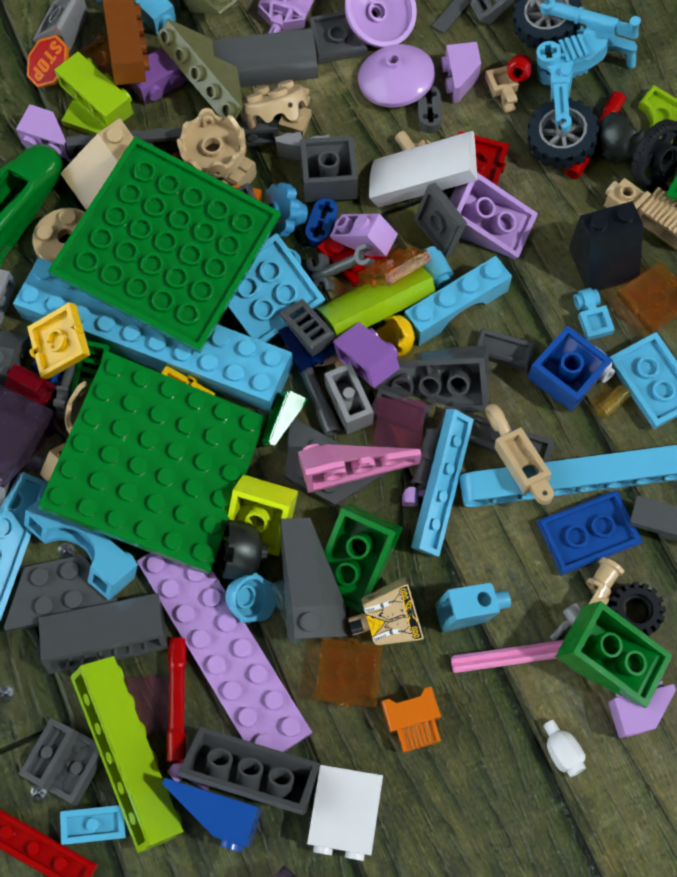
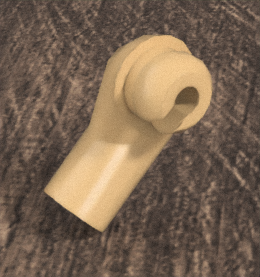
(406, 143)

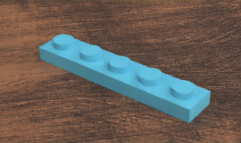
(442, 483)

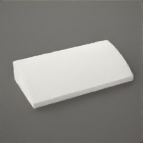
(409, 172)

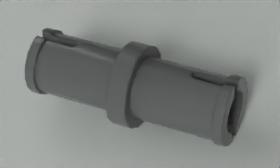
(428, 451)

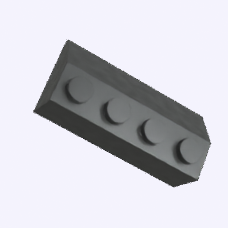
(250, 770)

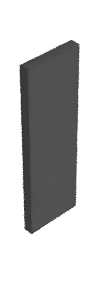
(450, 15)

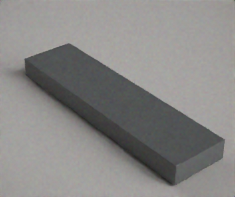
(484, 436)

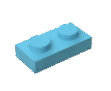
(92, 825)

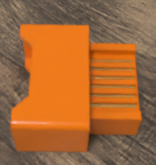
(413, 720)

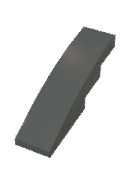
(655, 517)

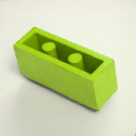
(94, 90)

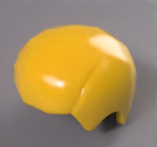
(399, 333)

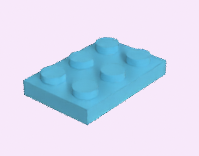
(650, 377)

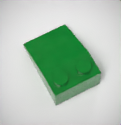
(360, 552)
(614, 654)

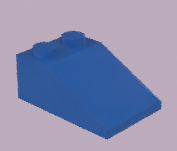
(221, 816)

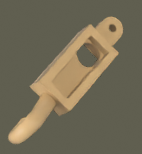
(516, 453)

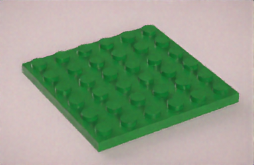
(165, 244)
(153, 463)

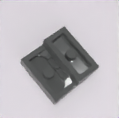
(62, 762)

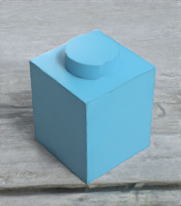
(155, 13)

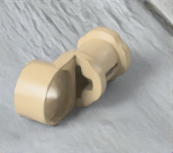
(604, 579)

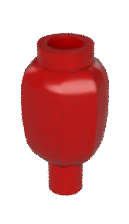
(519, 68)

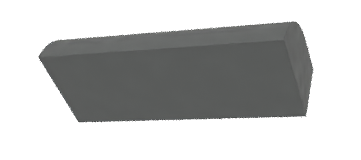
(270, 56)
(102, 631)

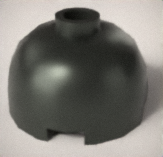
(617, 139)
(242, 550)

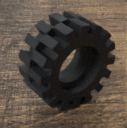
(647, 598)

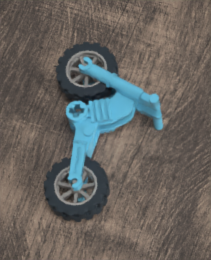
(572, 53)

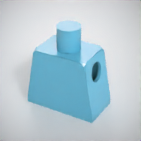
(470, 606)

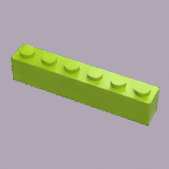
(126, 754)

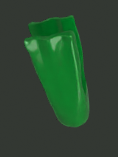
(34, 178)

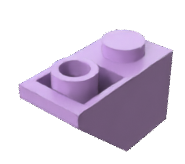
(462, 67)
(41, 127)
(364, 229)
(633, 719)

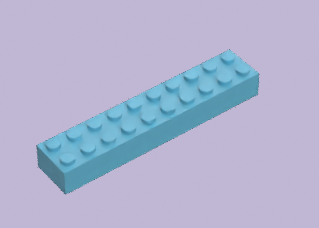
(227, 364)

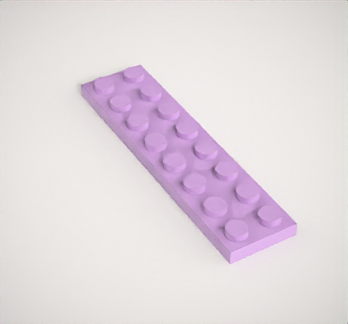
(227, 654)

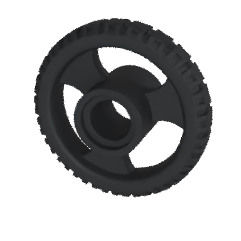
(656, 153)

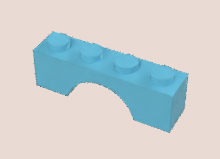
(477, 286)
(110, 566)

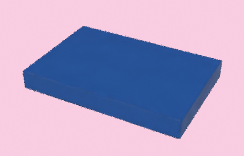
(589, 532)

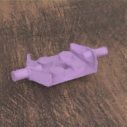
(284, 14)

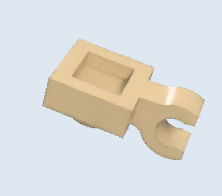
(503, 86)
(301, 122)

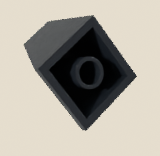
(608, 246)

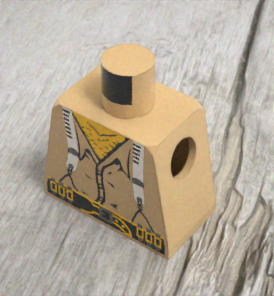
(388, 615)

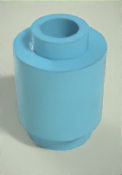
(438, 268)

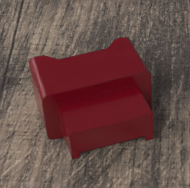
(31, 386)

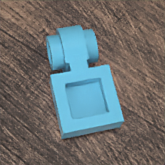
(593, 320)

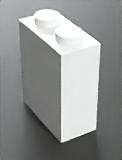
(345, 812)

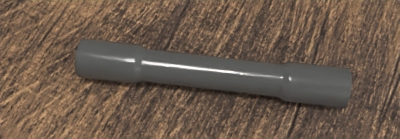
(323, 410)

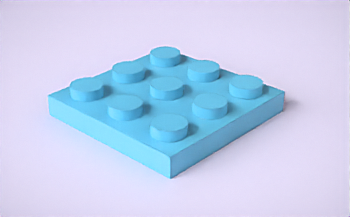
(270, 288)

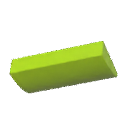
(374, 304)

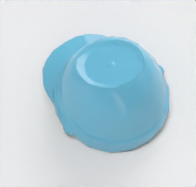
(250, 598)

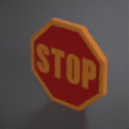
(44, 58)

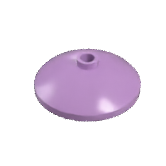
(390, 27)
(396, 75)

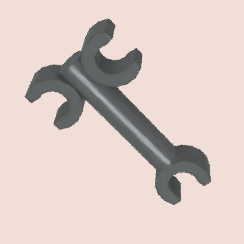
(323, 270)
(64, 391)

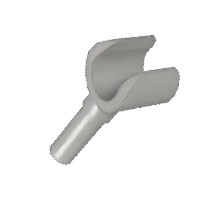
(571, 614)

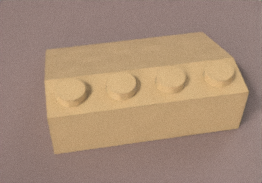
(96, 161)

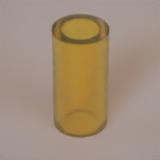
(612, 401)

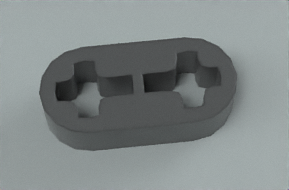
(433, 108)

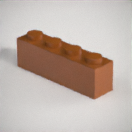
(126, 41)

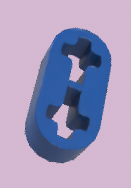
(316, 221)

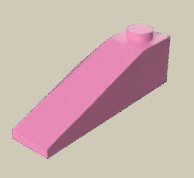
(340, 464)

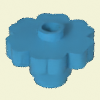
(293, 211)

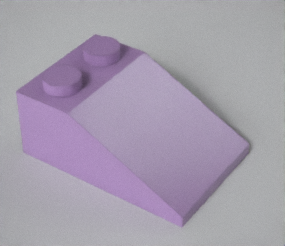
(493, 217)

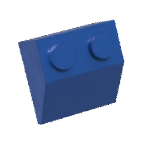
(569, 368)

